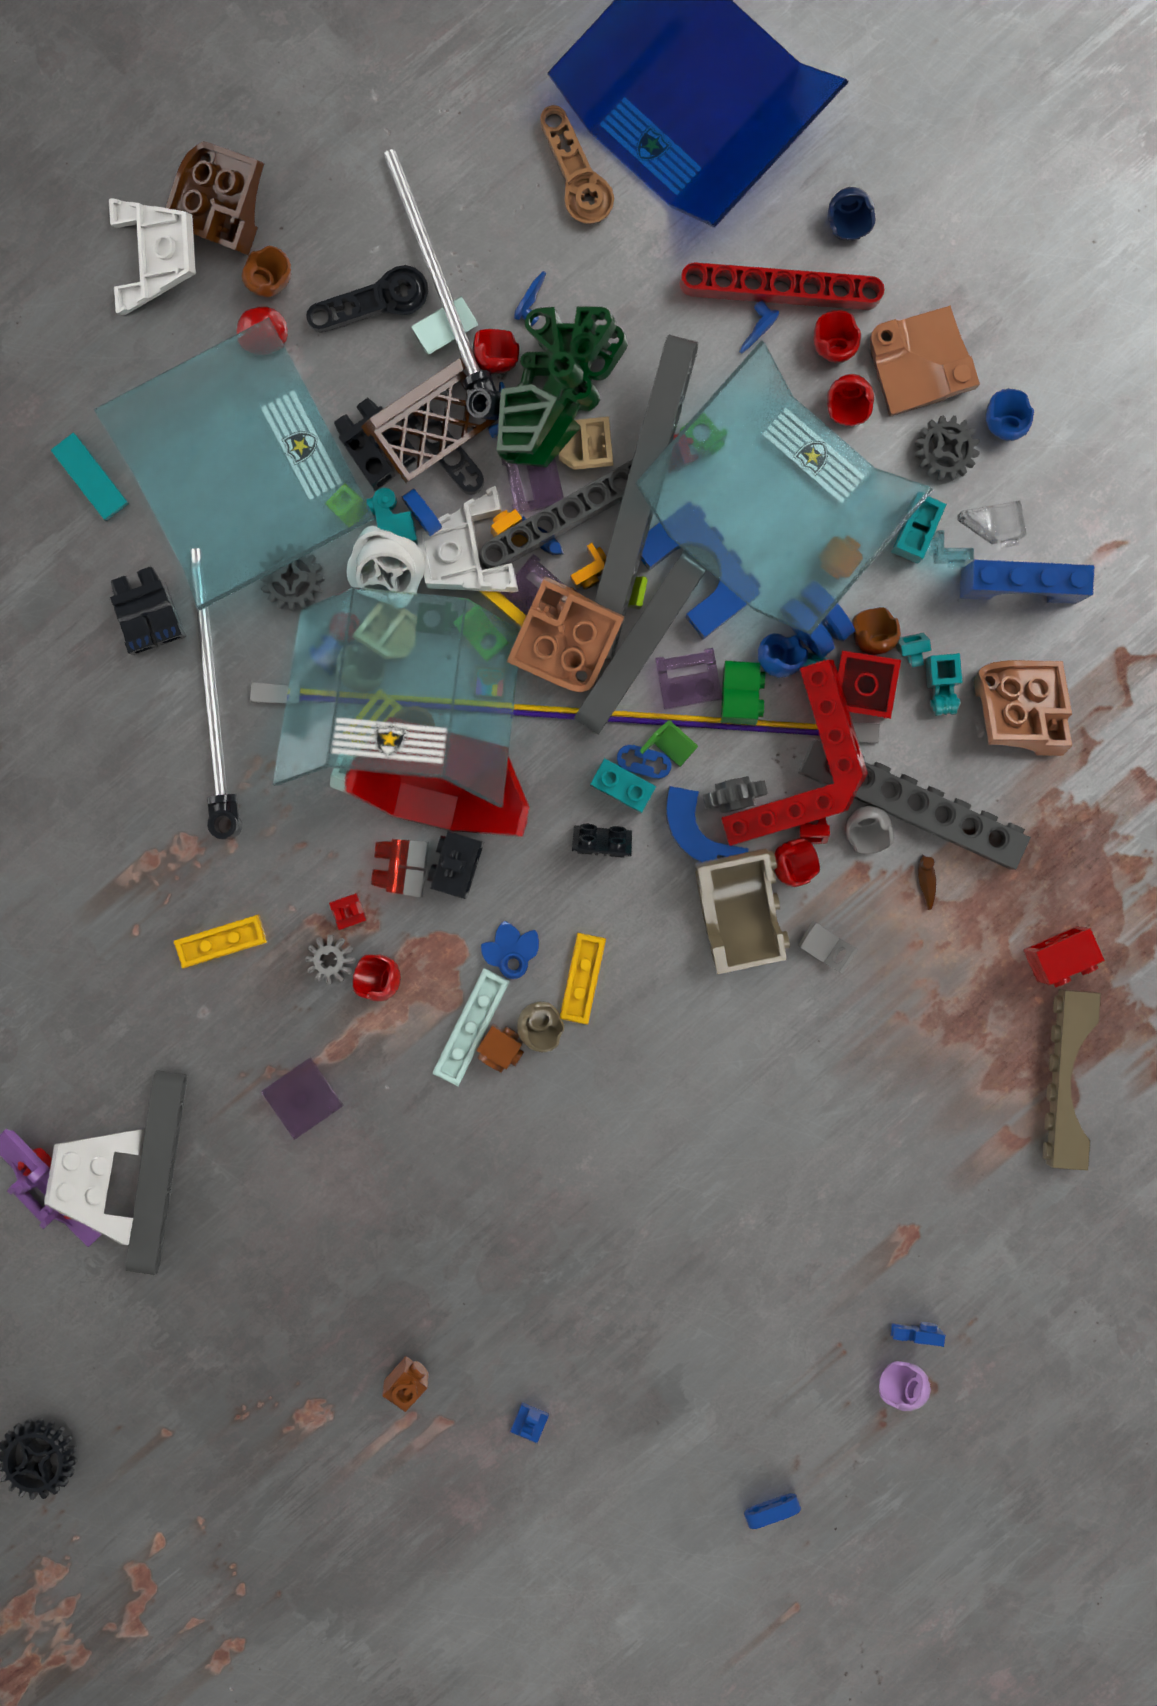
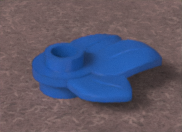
(508, 946)

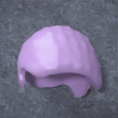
(904, 1386)

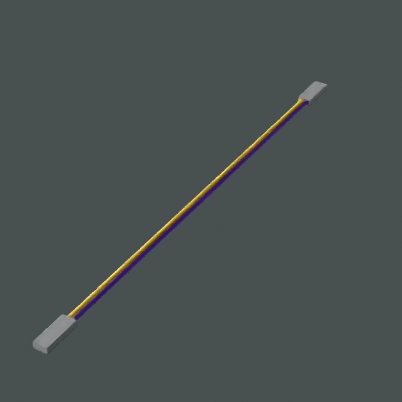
(864, 731)

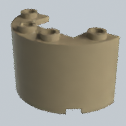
(741, 910)

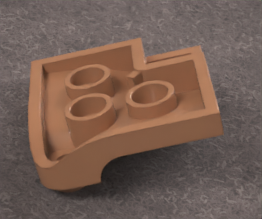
(921, 361)
(565, 636)
(1026, 705)

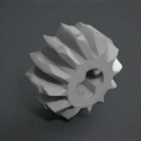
(326, 950)

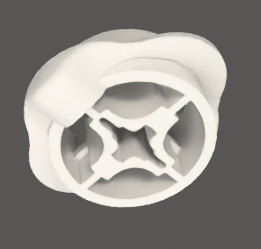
(390, 558)

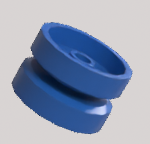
(835, 625)

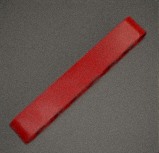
(793, 278)

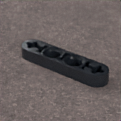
(460, 479)

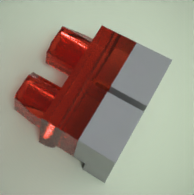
(399, 879)

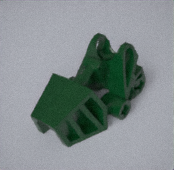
(532, 419)

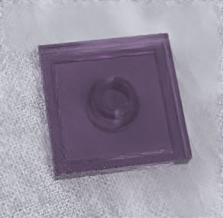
(302, 1098)

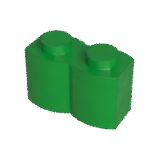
(741, 692)

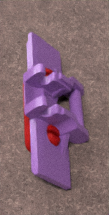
(33, 1171)

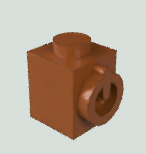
(500, 1048)
(406, 1383)

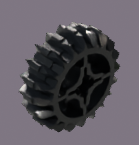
(46, 1480)

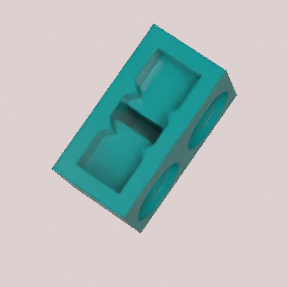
(919, 530)
(623, 785)

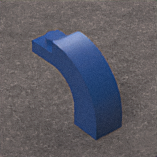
(684, 829)

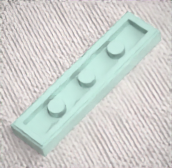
(471, 1027)

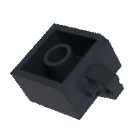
(456, 864)

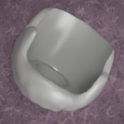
(869, 830)

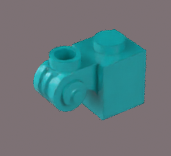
(400, 524)
(942, 675)

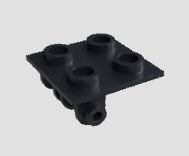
(612, 840)

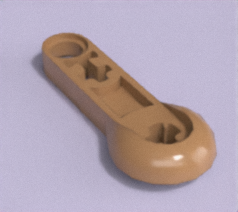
(577, 172)

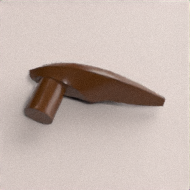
(927, 880)

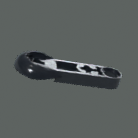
(375, 299)

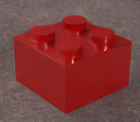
(869, 683)
(1064, 956)

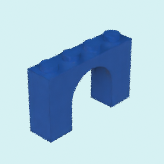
(1058, 581)
(713, 610)

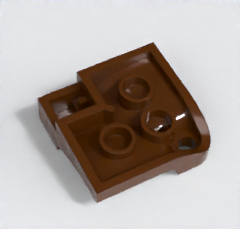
(218, 194)

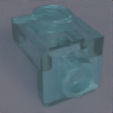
(953, 557)

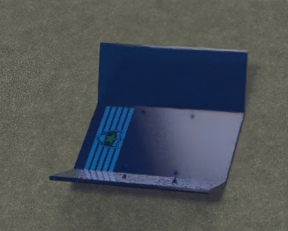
(691, 98)

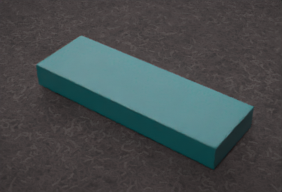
(89, 476)

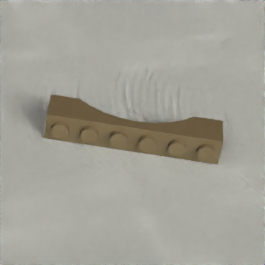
(1076, 1018)

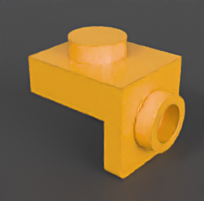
(506, 521)
(589, 574)

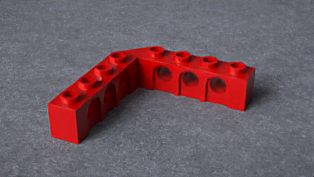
(842, 756)

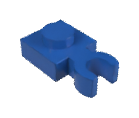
(926, 1333)

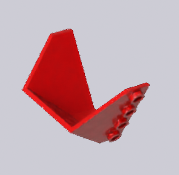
(440, 802)

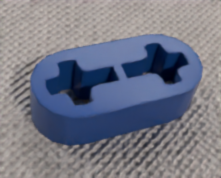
(421, 512)
(643, 769)
(772, 1511)

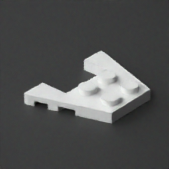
(163, 251)
(454, 555)
(81, 1181)

